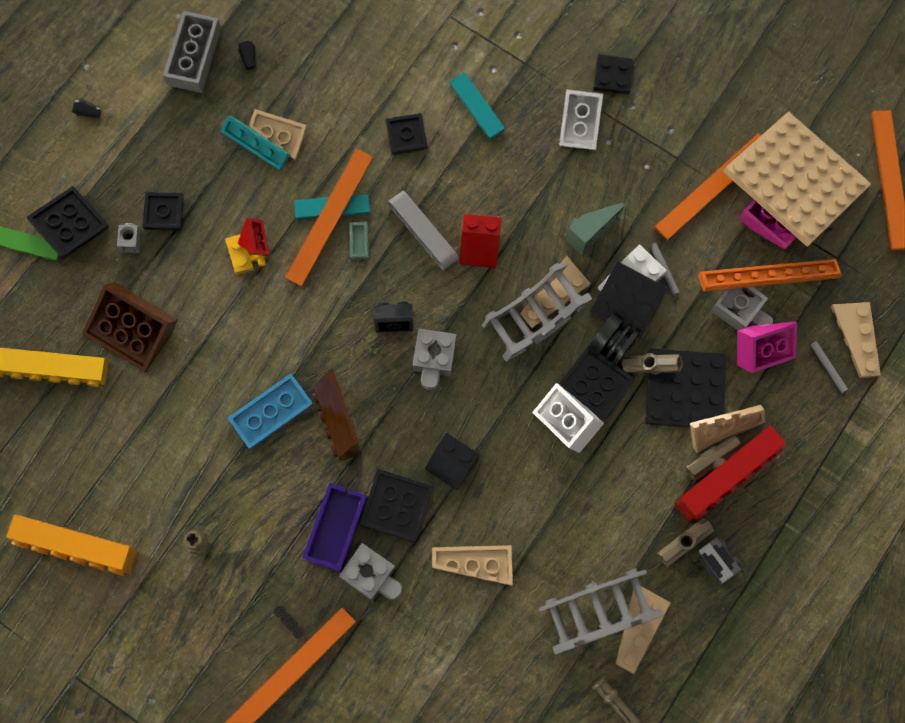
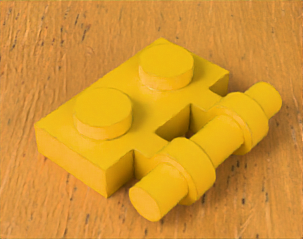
(241, 258)

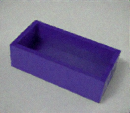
(335, 528)

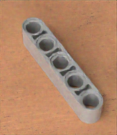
(423, 230)

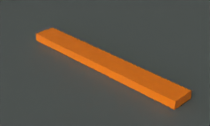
(890, 177)
(698, 199)
(329, 218)
(769, 275)
(293, 668)

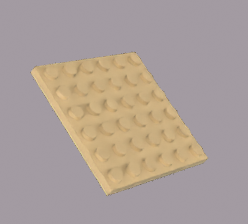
(797, 178)

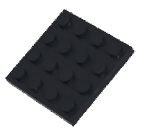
(689, 394)

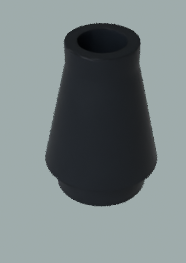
(247, 53)
(85, 109)

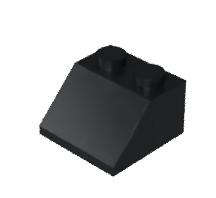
(393, 317)
(452, 461)

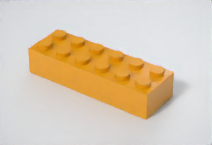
(72, 544)

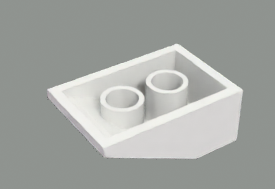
(581, 119)
(644, 263)
(568, 418)

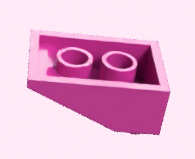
(765, 225)
(766, 345)

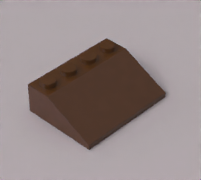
(129, 326)
(337, 417)

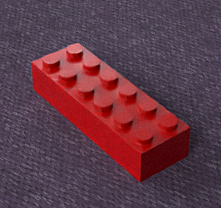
(727, 475)

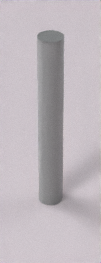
(668, 277)
(829, 367)

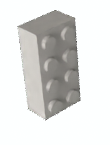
(192, 52)

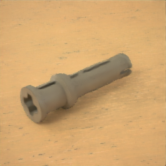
(611, 696)

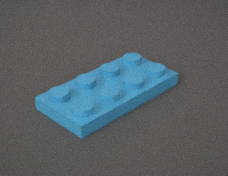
(270, 411)

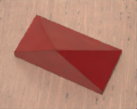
(254, 237)

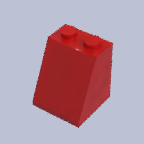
(480, 240)

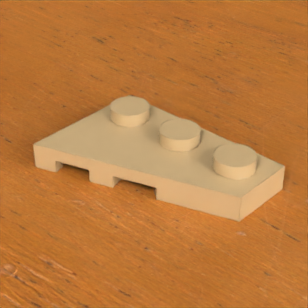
(280, 131)

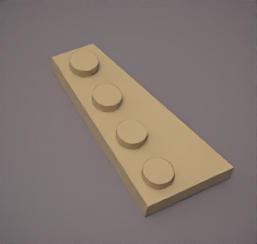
(576, 280)
(859, 335)
(718, 428)
(480, 562)
(637, 638)

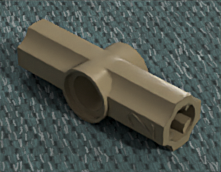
(662, 363)
(713, 458)
(694, 534)
(197, 543)

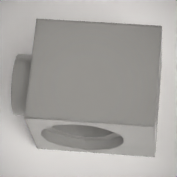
(131, 245)

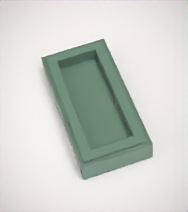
(358, 240)

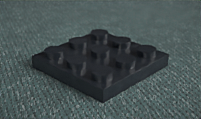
(67, 222)
(629, 297)
(596, 382)
(396, 505)

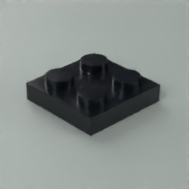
(613, 74)
(406, 133)
(163, 211)

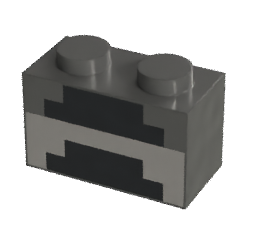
(718, 560)

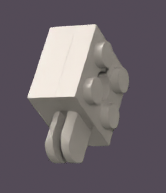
(742, 307)
(433, 356)
(371, 574)

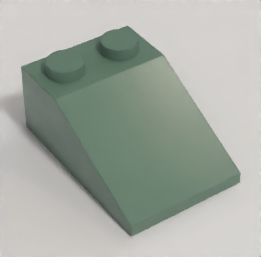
(591, 226)

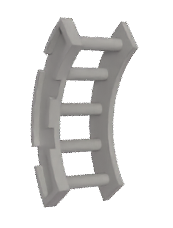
(549, 326)
(606, 627)

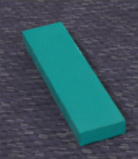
(477, 106)
(255, 142)
(312, 207)

